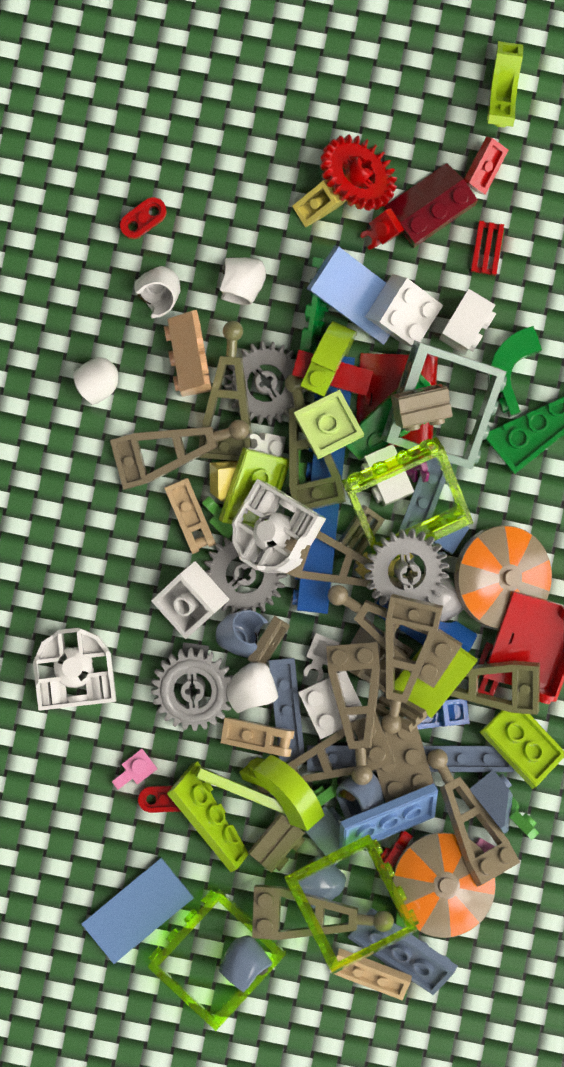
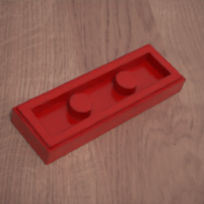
(347, 377)

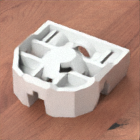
(250, 541)
(67, 675)

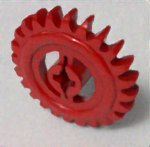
(366, 164)

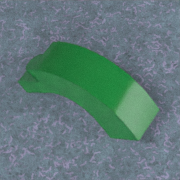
(515, 348)

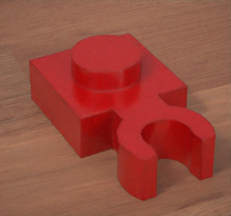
(383, 229)
(391, 855)

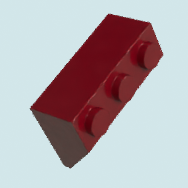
(432, 204)

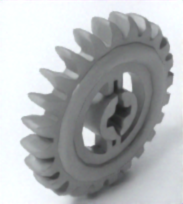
(251, 363)
(402, 546)
(239, 600)
(192, 665)

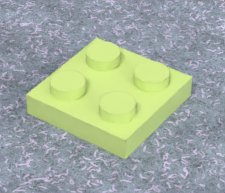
(328, 424)

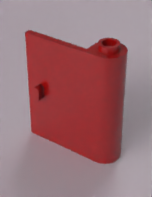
(385, 379)
(536, 638)

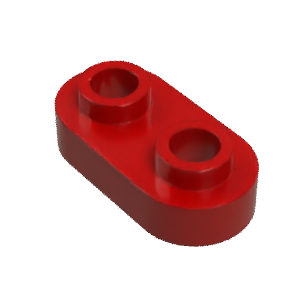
(142, 217)
(163, 801)

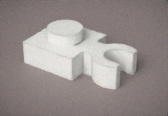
(267, 443)
(318, 653)

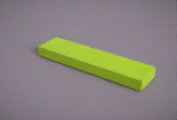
(238, 788)

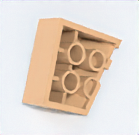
(188, 354)

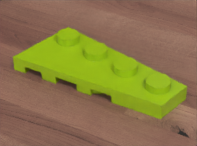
(208, 818)

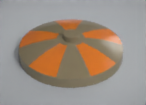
(494, 566)
(441, 886)

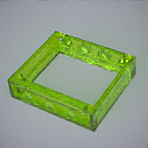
(436, 526)
(385, 872)
(177, 936)

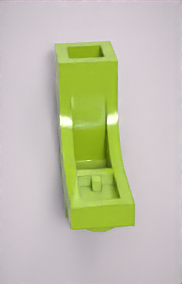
(504, 84)
(327, 358)
(288, 788)

